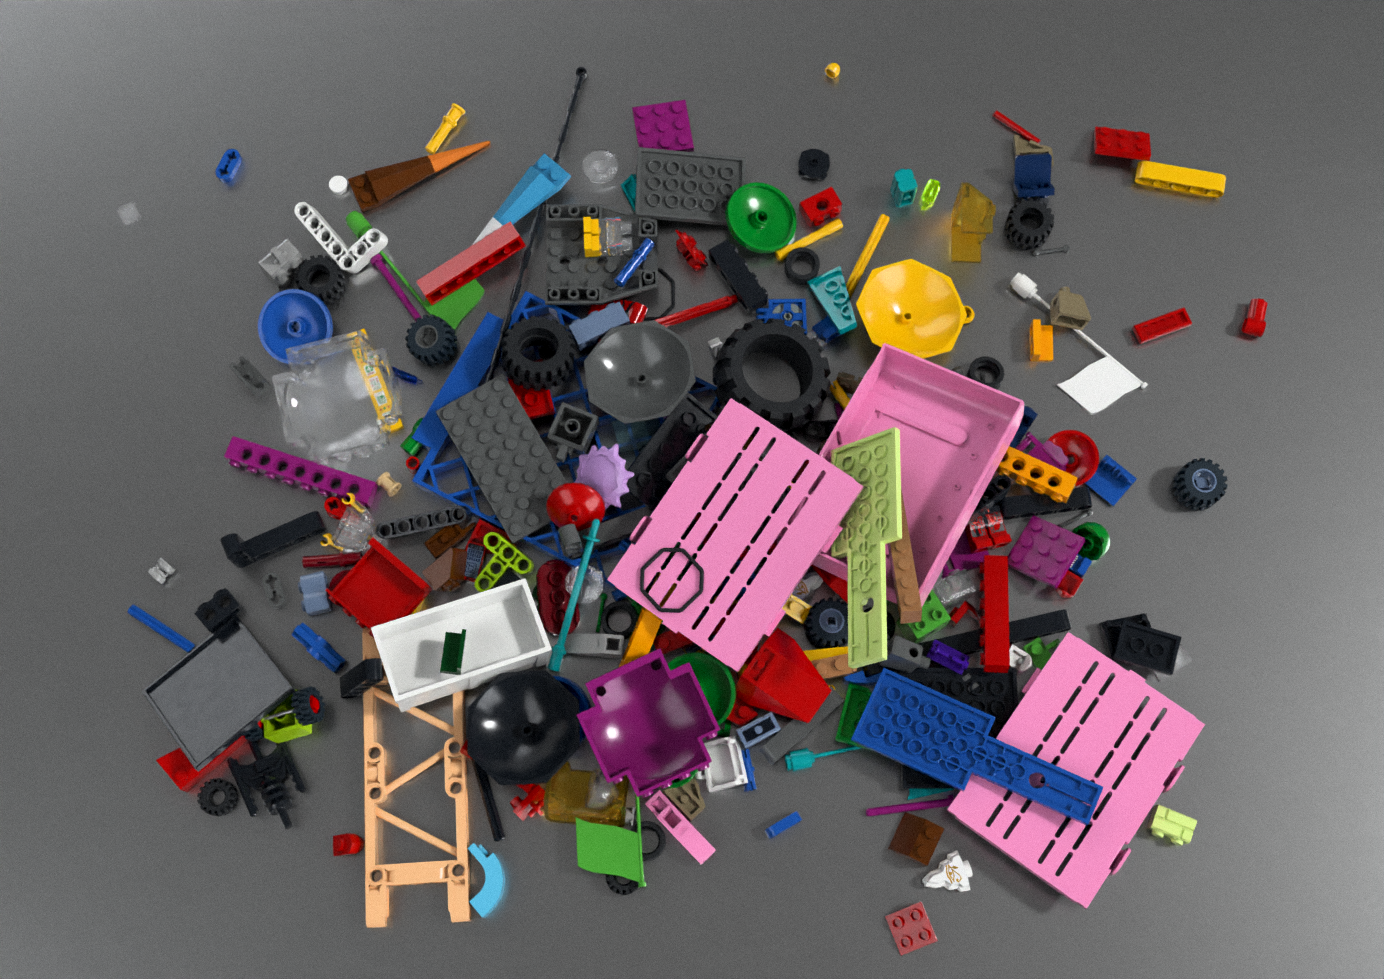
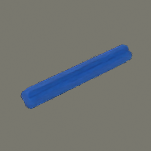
(160, 628)

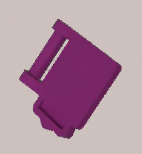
(1045, 452)
(962, 557)

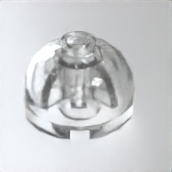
(600, 791)

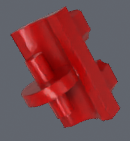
(530, 805)

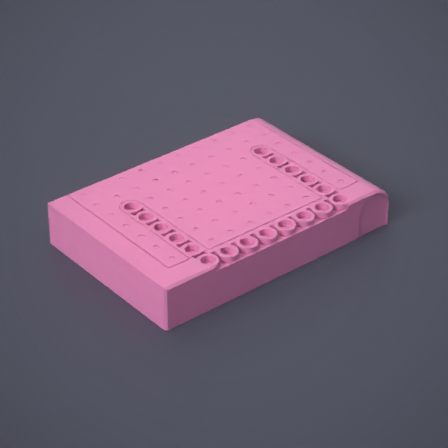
(948, 451)

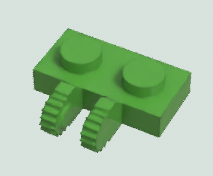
(1039, 652)

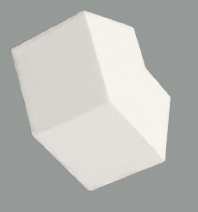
(715, 346)

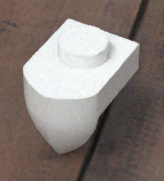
(1019, 659)

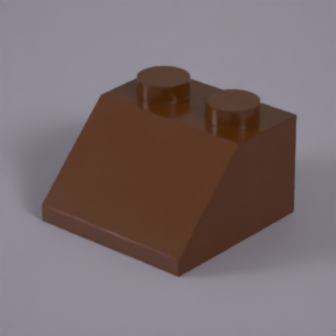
(447, 571)
(916, 839)

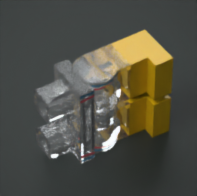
(604, 236)

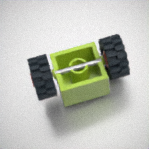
(290, 718)

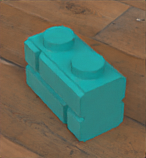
(903, 187)

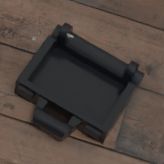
(1111, 628)

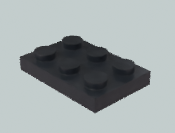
(1147, 647)

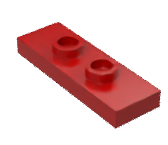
(1162, 325)

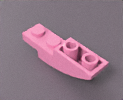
(680, 827)

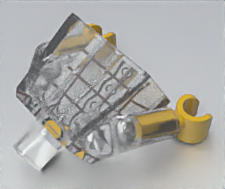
(353, 530)

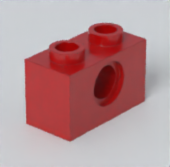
(826, 199)

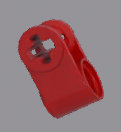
(335, 513)

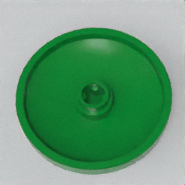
(761, 217)
(714, 681)

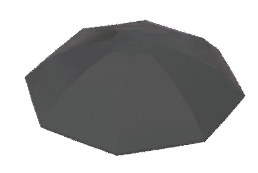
(639, 372)

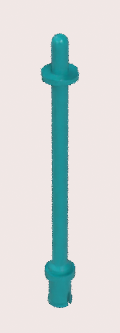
(558, 649)

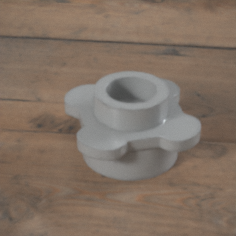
(630, 816)

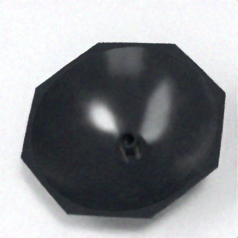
(523, 727)

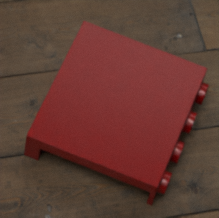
(379, 588)

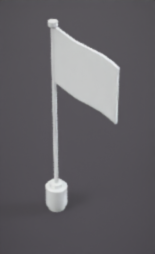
(1097, 383)

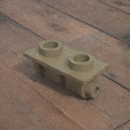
(847, 382)

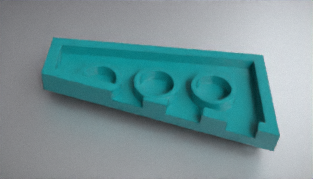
(834, 299)

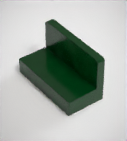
(453, 653)

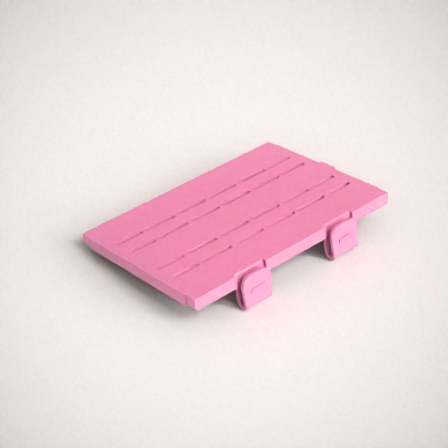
(810, 532)
(1131, 800)

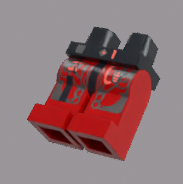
(987, 531)

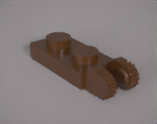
(447, 538)

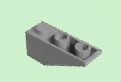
(595, 645)

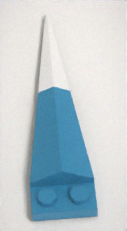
(534, 188)

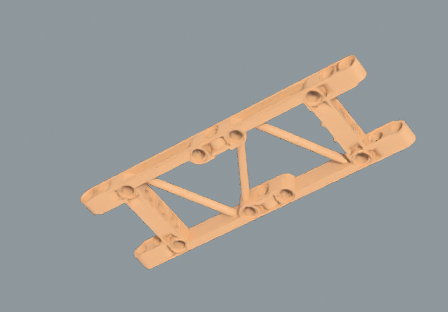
(374, 778)

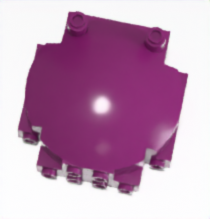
(648, 723)

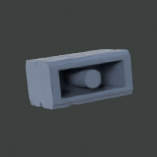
(758, 730)

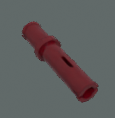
(331, 560)

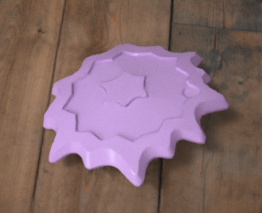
(605, 473)

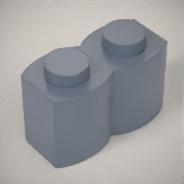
(314, 593)

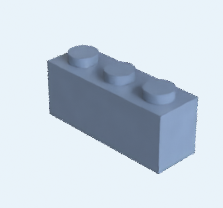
(597, 324)

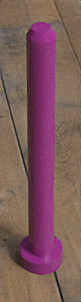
(377, 261)
(910, 806)

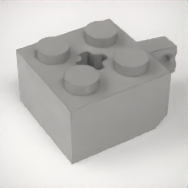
(281, 264)

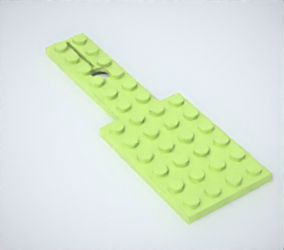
(867, 527)

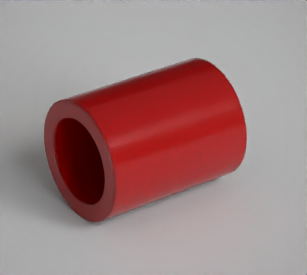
(410, 461)

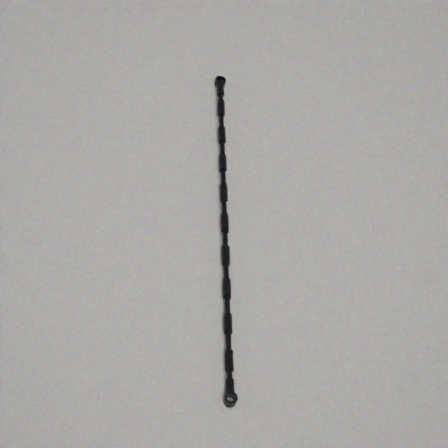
(534, 229)

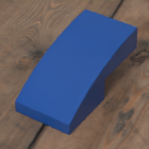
(860, 679)

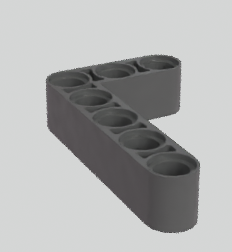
(608, 532)

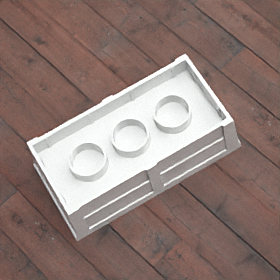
(500, 638)

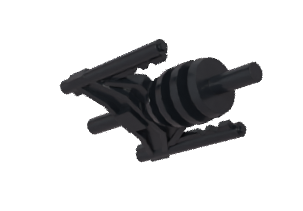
(267, 775)

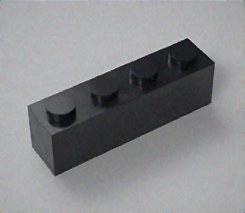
(738, 277)

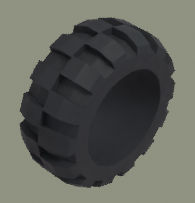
(790, 345)

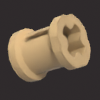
(388, 484)

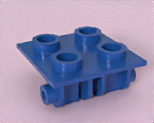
(1110, 480)

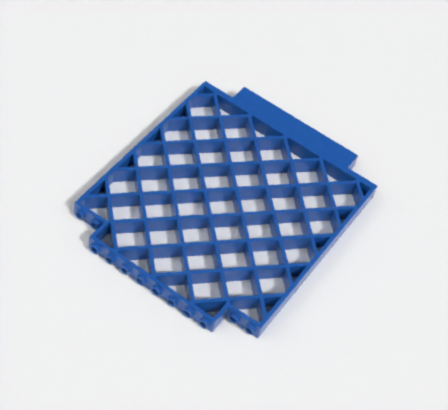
(470, 374)

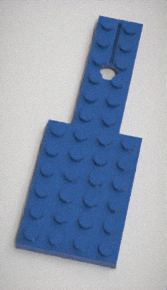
(953, 742)

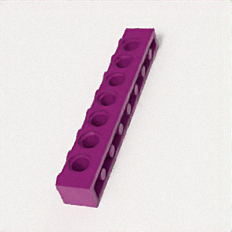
(239, 448)

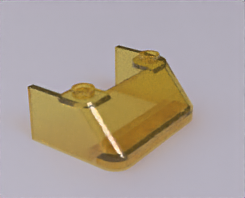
(970, 223)

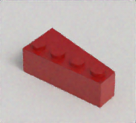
(183, 772)

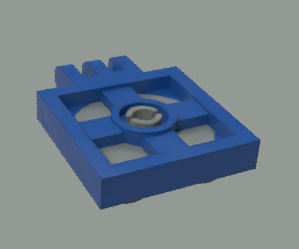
(786, 309)

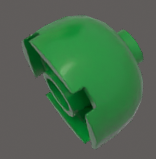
(1096, 540)

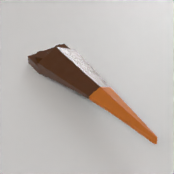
(386, 182)

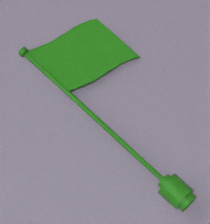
(451, 308)
(611, 849)

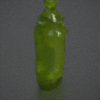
(930, 193)

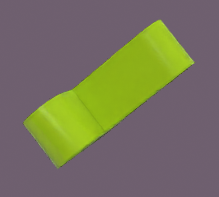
(499, 557)

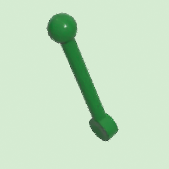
(603, 597)

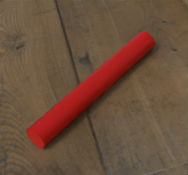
(1015, 127)

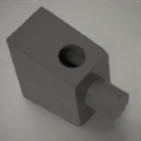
(904, 655)

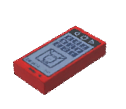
(475, 559)

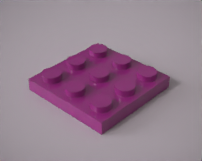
(663, 126)
(1045, 551)

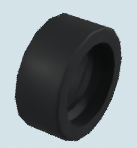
(802, 252)
(989, 363)
(622, 606)
(661, 836)

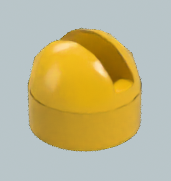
(832, 70)

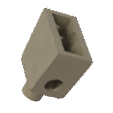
(1069, 310)

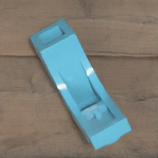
(494, 884)

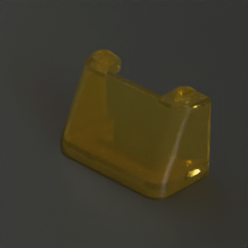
(566, 799)

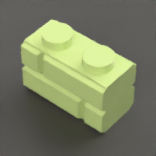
(1171, 824)

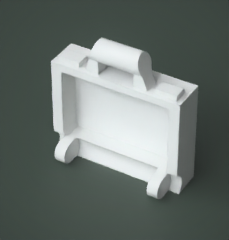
(726, 766)

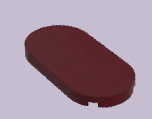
(554, 597)

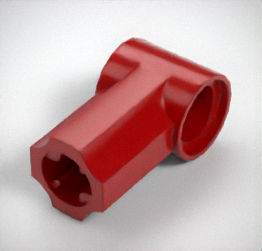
(1254, 322)

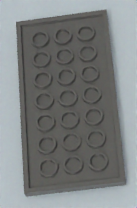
(504, 455)

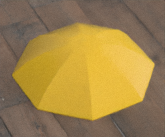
(911, 308)

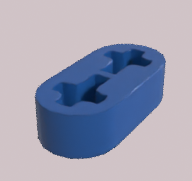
(229, 166)
(783, 825)

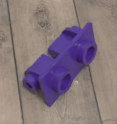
(948, 657)

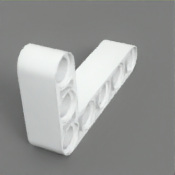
(335, 242)

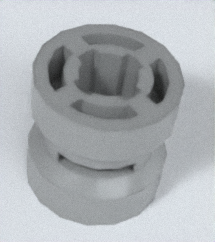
(160, 576)

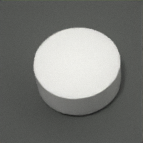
(338, 185)

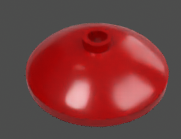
(1082, 450)
(575, 500)

